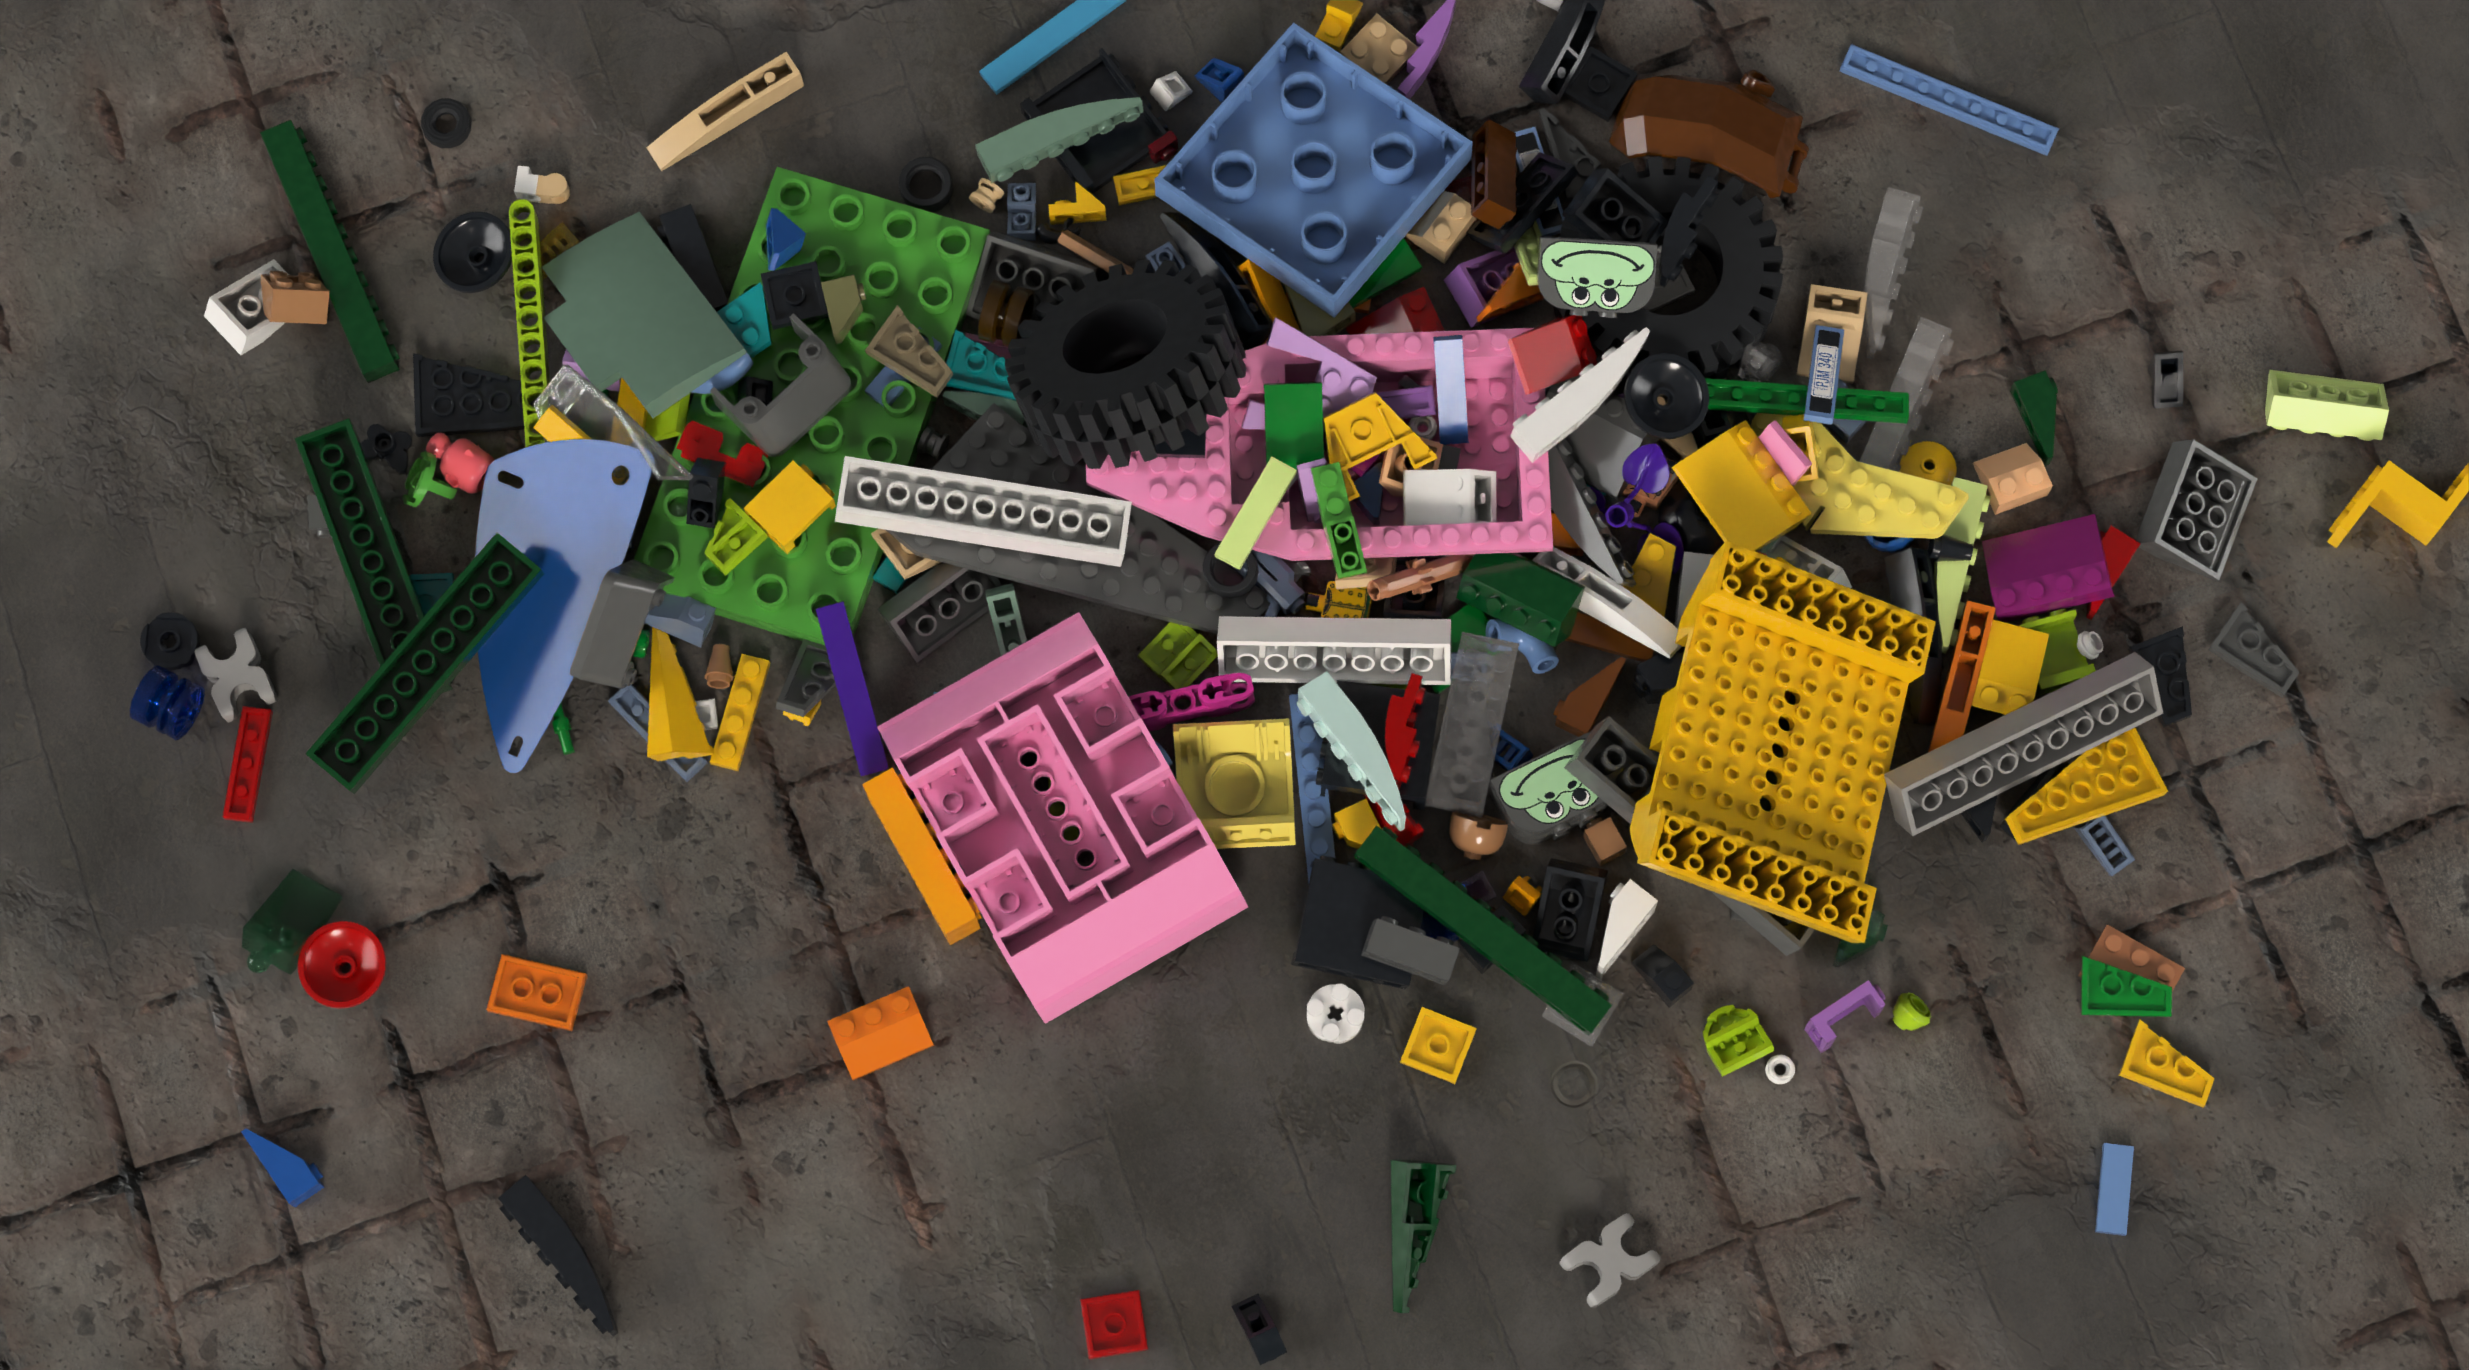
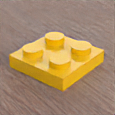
(1438, 1045)

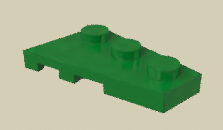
(2121, 993)

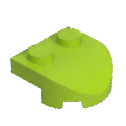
(1735, 1038)

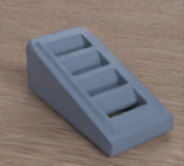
(2096, 849)

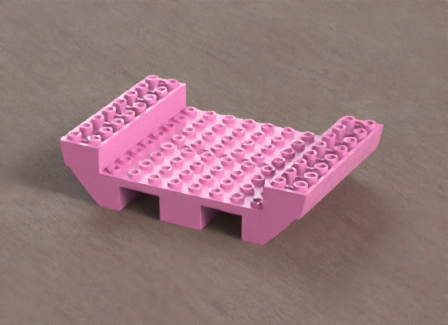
(1153, 864)

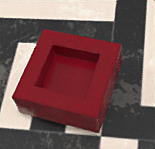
(1164, 147)

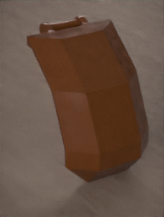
(1714, 126)

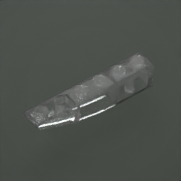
(1886, 260)

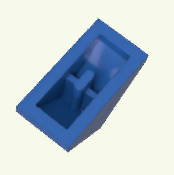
(1220, 78)
(782, 238)

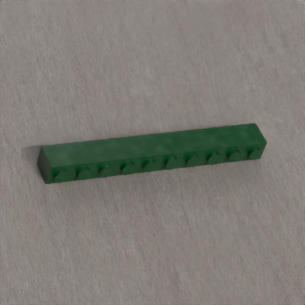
(330, 252)
(1483, 930)

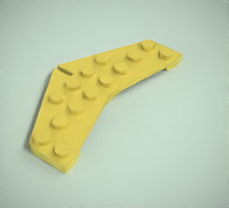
(1869, 498)

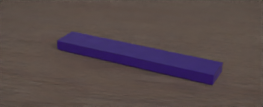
(852, 688)

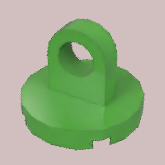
(421, 480)

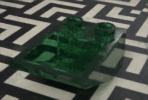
(286, 922)

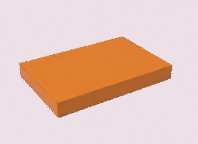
(536, 992)

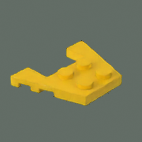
(1367, 430)

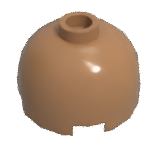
(1476, 834)

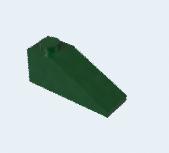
(2036, 403)

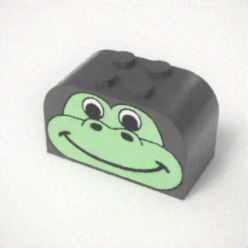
(1596, 274)
(1543, 798)

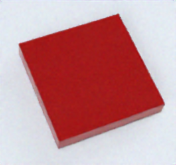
(1114, 1324)

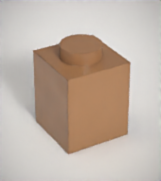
(1604, 840)

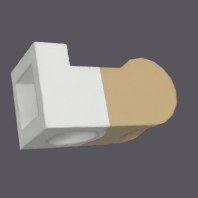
(541, 188)

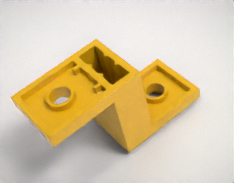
(2402, 502)

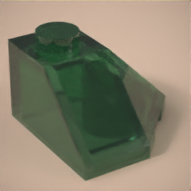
(1876, 932)

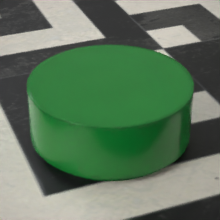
(642, 644)

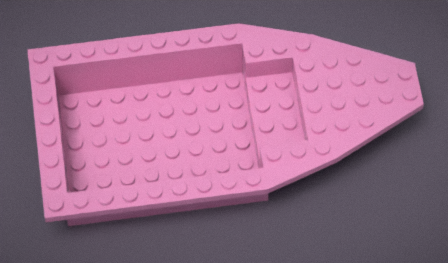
(1211, 490)

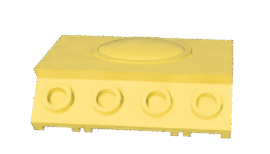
(1238, 780)

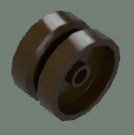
(1004, 312)

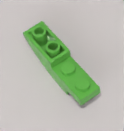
(1338, 520)

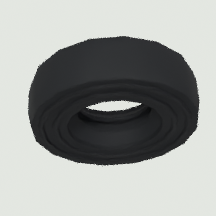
(439, 108)

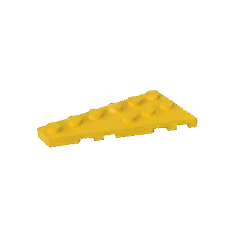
(2092, 786)

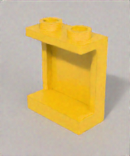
(789, 505)

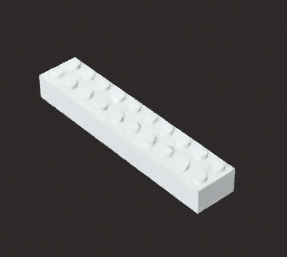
(983, 511)

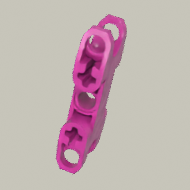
(1217, 687)

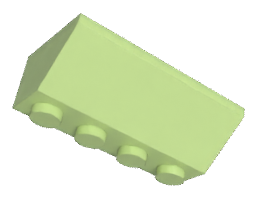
(2326, 405)

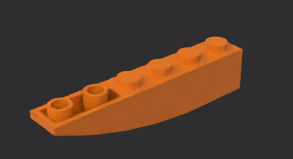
(1962, 674)

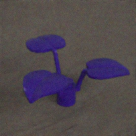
(1650, 472)

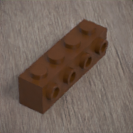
(1493, 174)

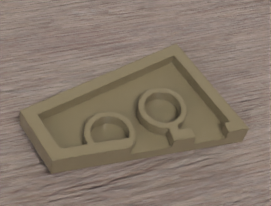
(908, 354)

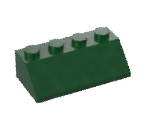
(1522, 595)

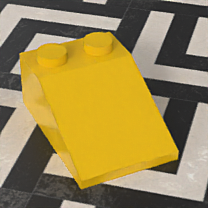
(2010, 668)

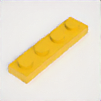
(740, 712)

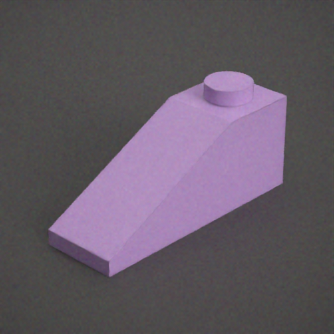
(1307, 489)

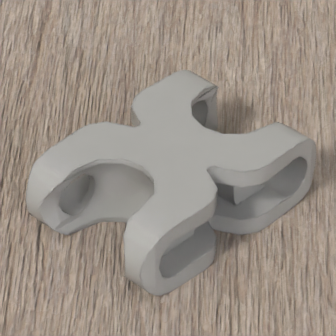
(236, 675)
(1610, 1260)

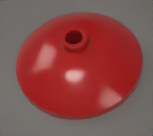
(331, 949)

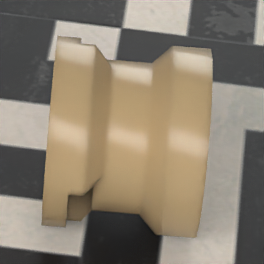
(986, 195)

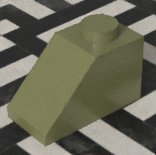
(843, 304)

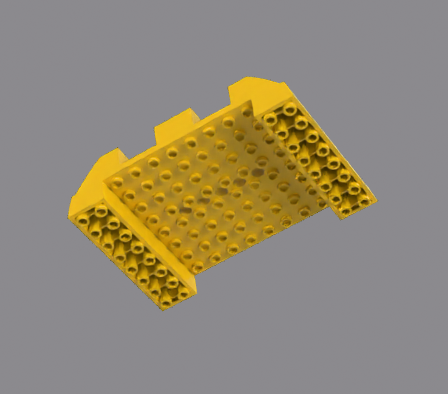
(1849, 663)

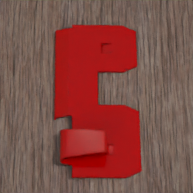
(708, 448)

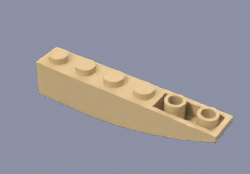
(727, 110)

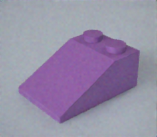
(1477, 281)

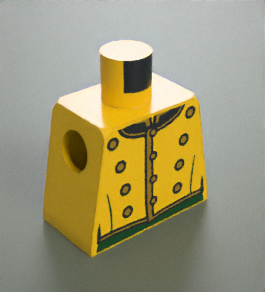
(1341, 602)

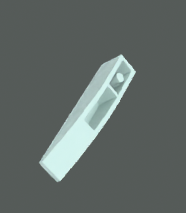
(1353, 742)

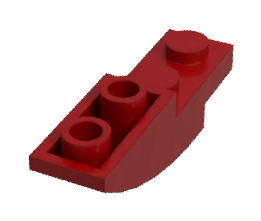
(1400, 734)

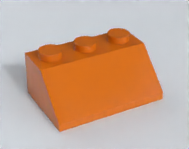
(880, 1033)

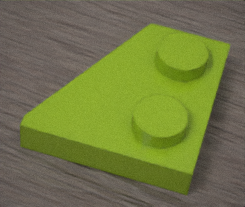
(733, 538)

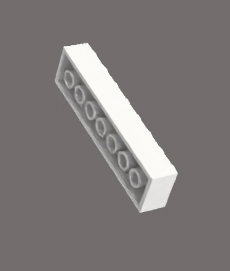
(1344, 647)

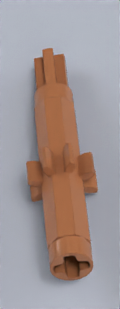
(1418, 576)

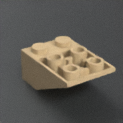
(1838, 310)

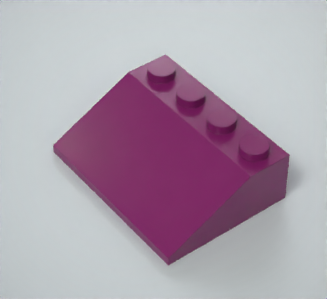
(2047, 569)

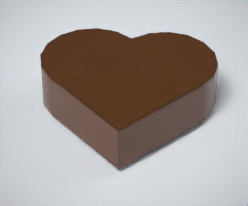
(1758, 83)

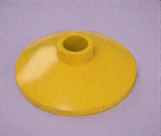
(1933, 452)

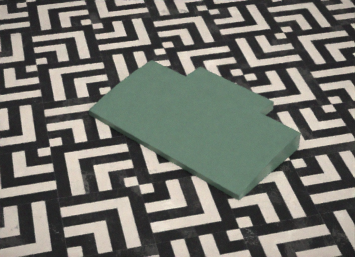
(637, 316)

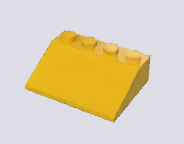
(1742, 489)

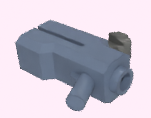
(1279, 582)

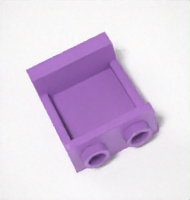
(1819, 1025)

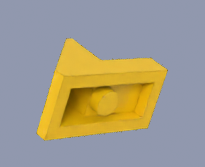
(1338, 22)
(1084, 210)

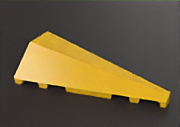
(673, 719)

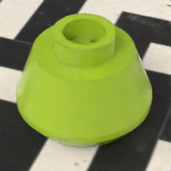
(1910, 1012)

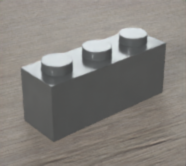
(1411, 950)

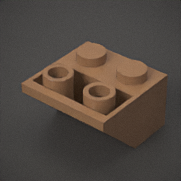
(294, 298)

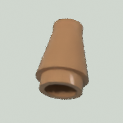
(719, 669)

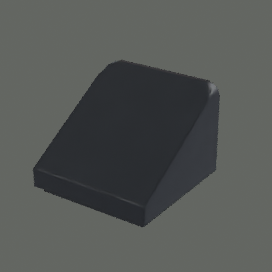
(756, 388)

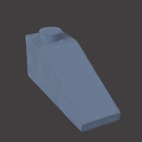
(682, 618)

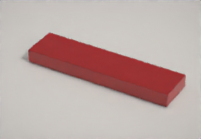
(247, 764)

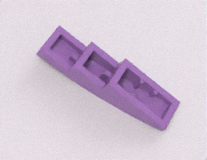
(1430, 42)

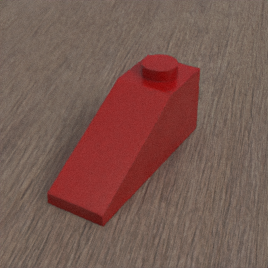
(2118, 552)

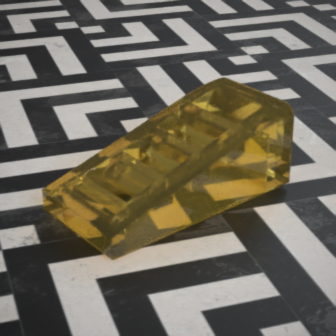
(553, 238)

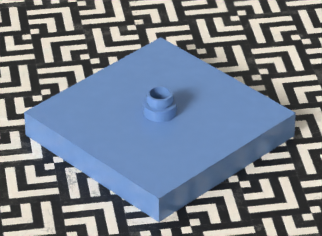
(1313, 169)

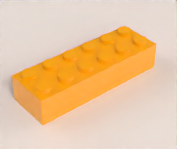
(921, 856)

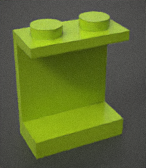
(2062, 659)

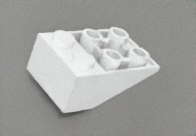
(1449, 496)

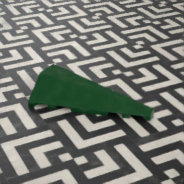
(1415, 1200)

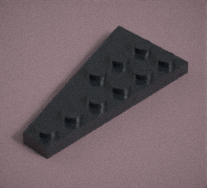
(464, 399)

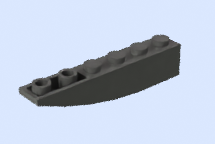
(1581, 517)

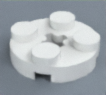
(1330, 1029)

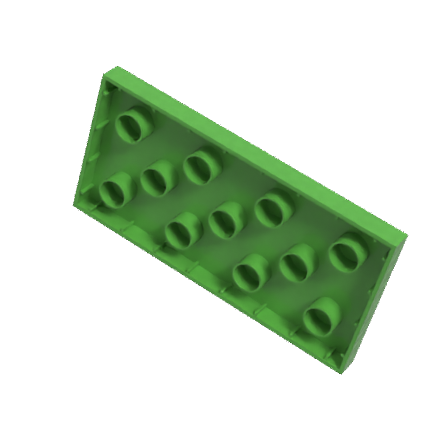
(902, 260)

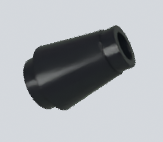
(1949, 549)

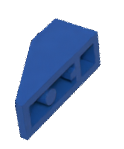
(290, 1173)

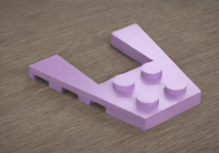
(1340, 378)

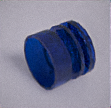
(167, 702)

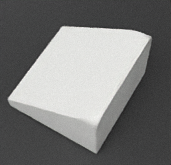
(1170, 90)

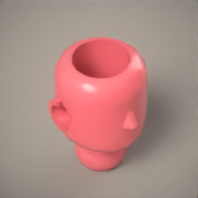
(461, 462)

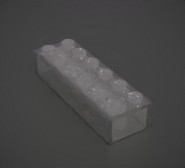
(1472, 724)

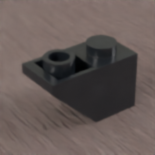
(705, 492)

